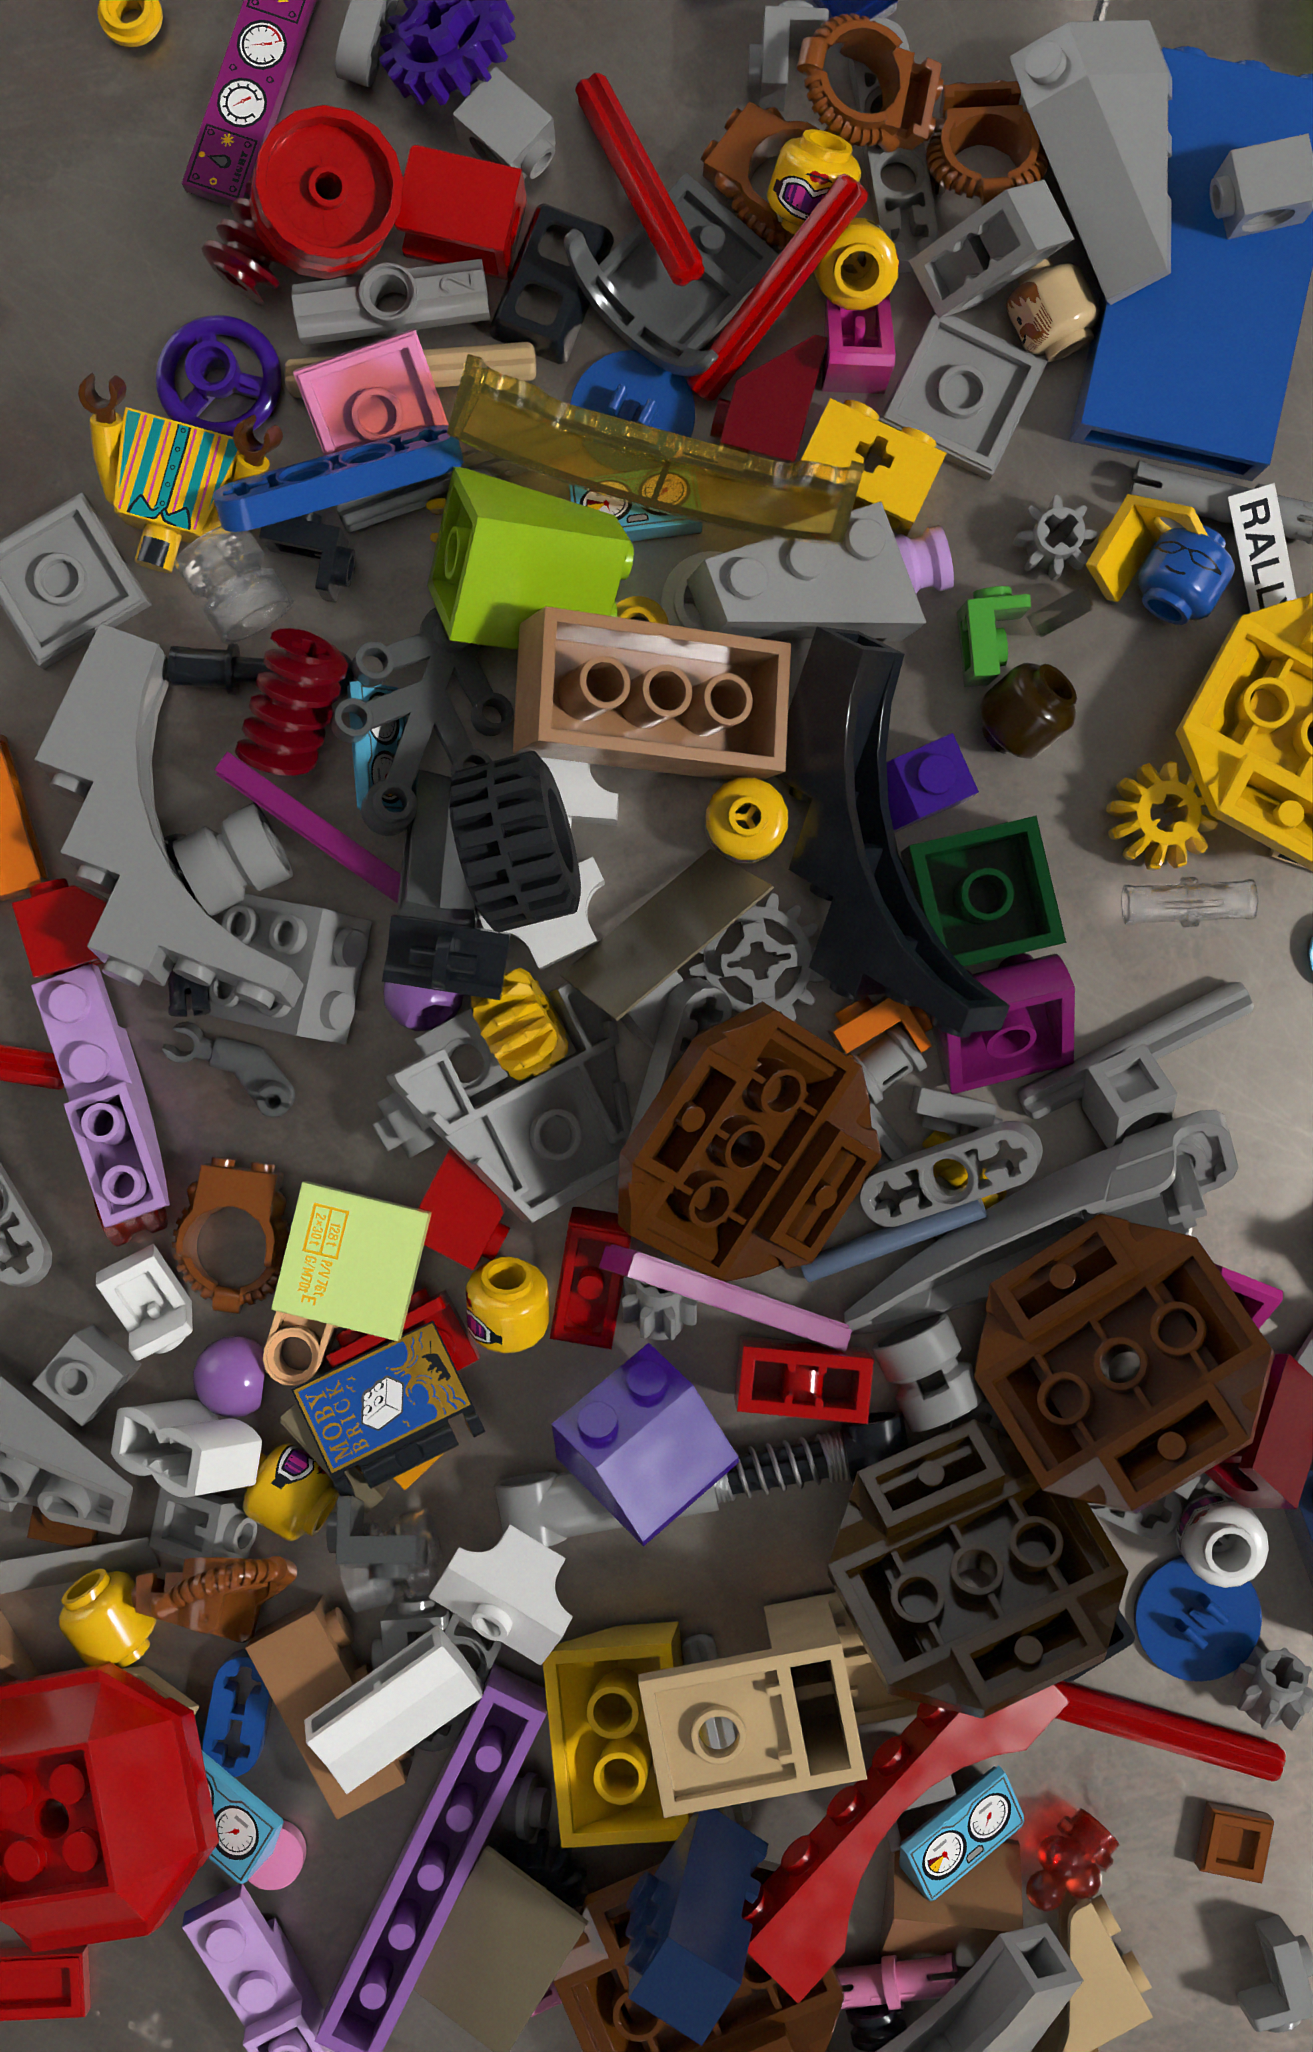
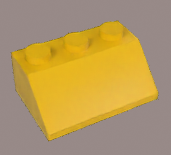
(601, 1735)

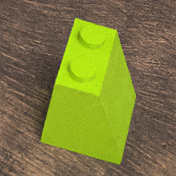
(519, 550)

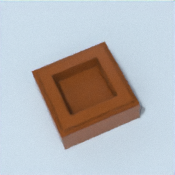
(1234, 1842)

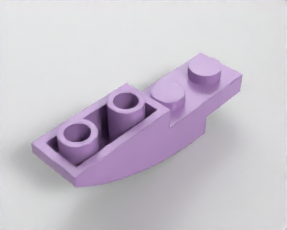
(105, 1095)
(256, 1973)

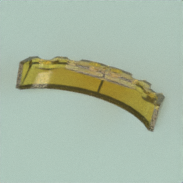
(649, 464)

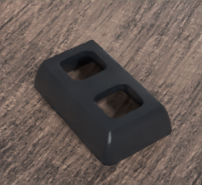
(555, 340)

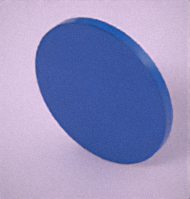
(637, 391)
(1195, 1626)

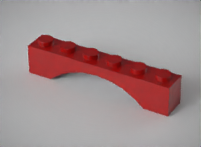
(809, 1897)

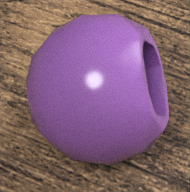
(420, 1007)
(230, 1376)

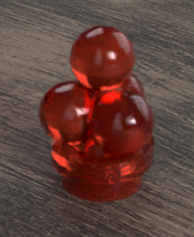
(1071, 1861)

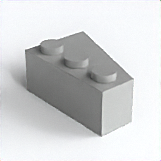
(792, 587)

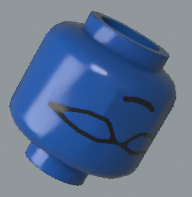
(1185, 575)

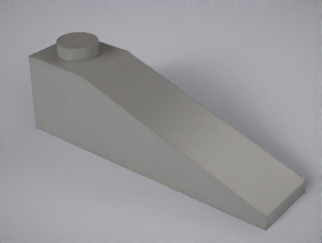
(1103, 123)
(54, 1470)

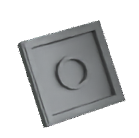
(964, 391)
(65, 580)

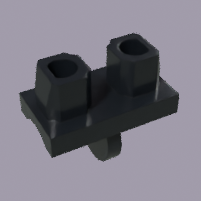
(446, 957)

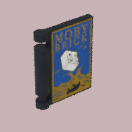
(387, 1409)

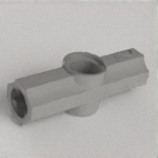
(348, 305)

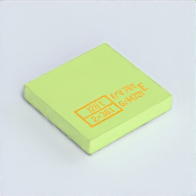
(351, 1260)

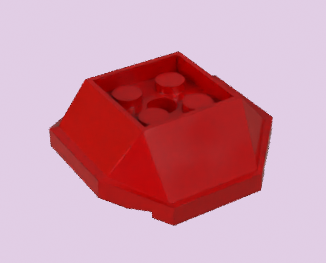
(133, 1799)

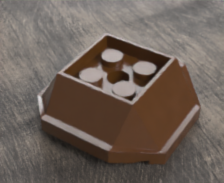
(749, 1149)
(1106, 1294)
(757, 2019)

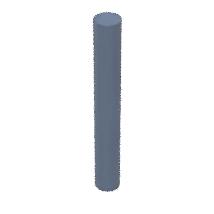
(890, 1240)

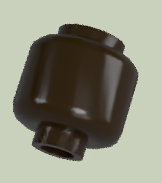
(1028, 710)

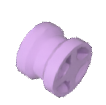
(927, 559)

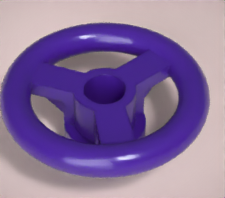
(211, 354)

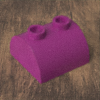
(1034, 1032)

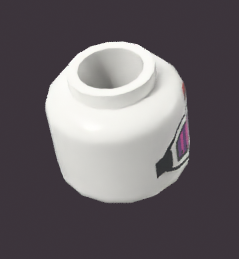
(1222, 1540)

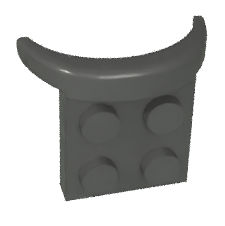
(650, 311)

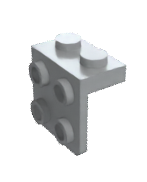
(322, 950)

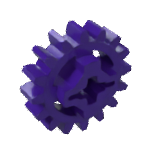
(445, 46)

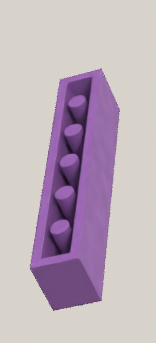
(433, 1864)

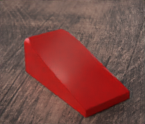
(587, 1294)

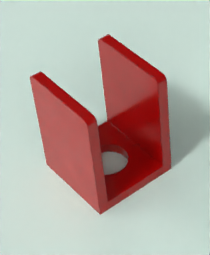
(461, 210)

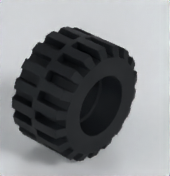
(514, 842)

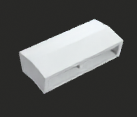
(392, 1709)

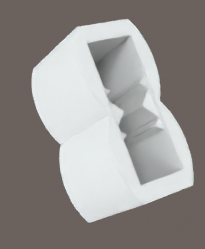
(186, 1447)

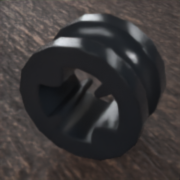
(874, 2026)

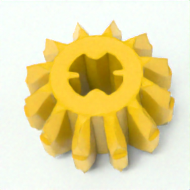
(1173, 839)
(521, 1026)

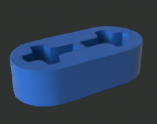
(225, 1710)

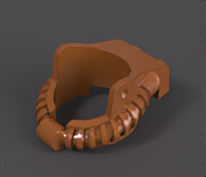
(906, 86)
(987, 117)
(729, 165)
(249, 1189)
(214, 1594)

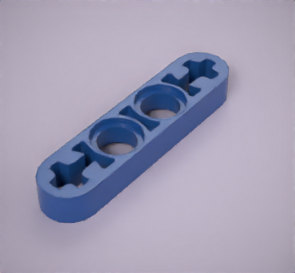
(337, 478)

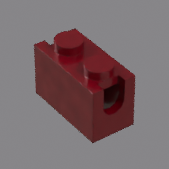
(1278, 1461)

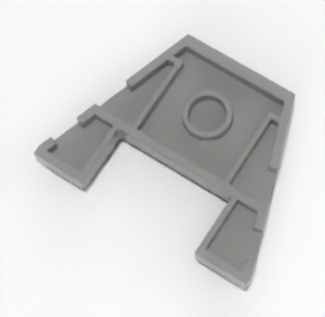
(543, 1135)

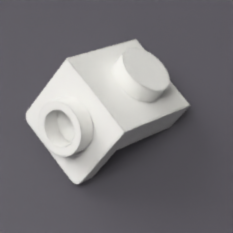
(147, 1302)

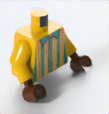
(166, 471)

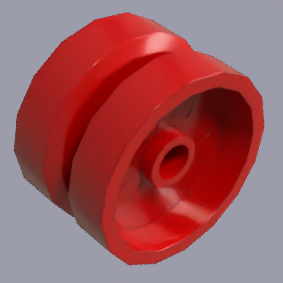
(360, 177)

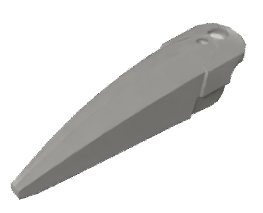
(1147, 1179)

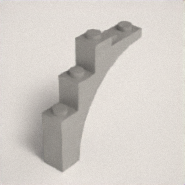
(103, 757)
(1001, 2000)

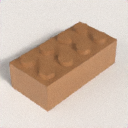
(651, 696)

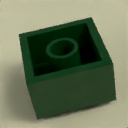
(987, 891)

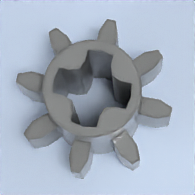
(1055, 518)
(403, 1127)
(657, 1311)
(1274, 1688)

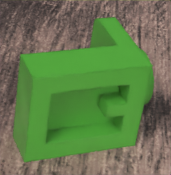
(981, 643)

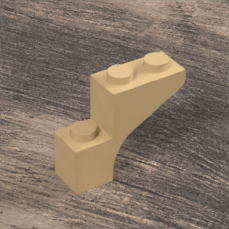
(1110, 1995)

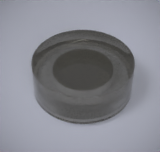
(1060, 612)

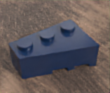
(689, 1926)

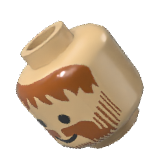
(1053, 310)

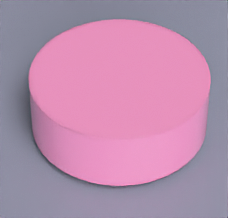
(285, 1861)

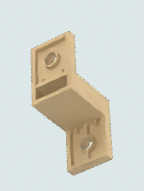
(791, 1710)

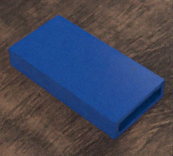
(1206, 353)

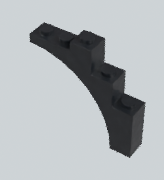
(848, 847)

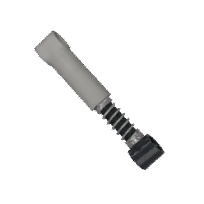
(560, 1507)

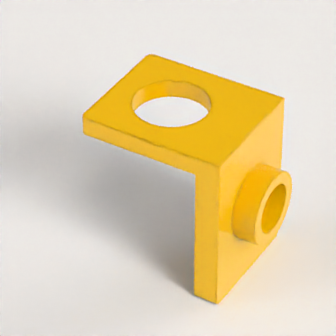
(1130, 537)

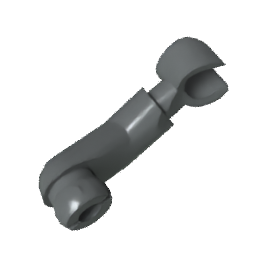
(247, 1061)

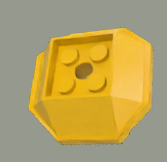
(1252, 726)

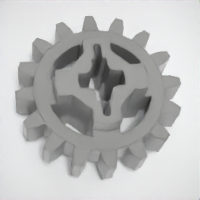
(754, 932)

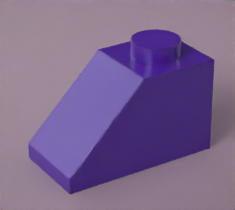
(928, 782)

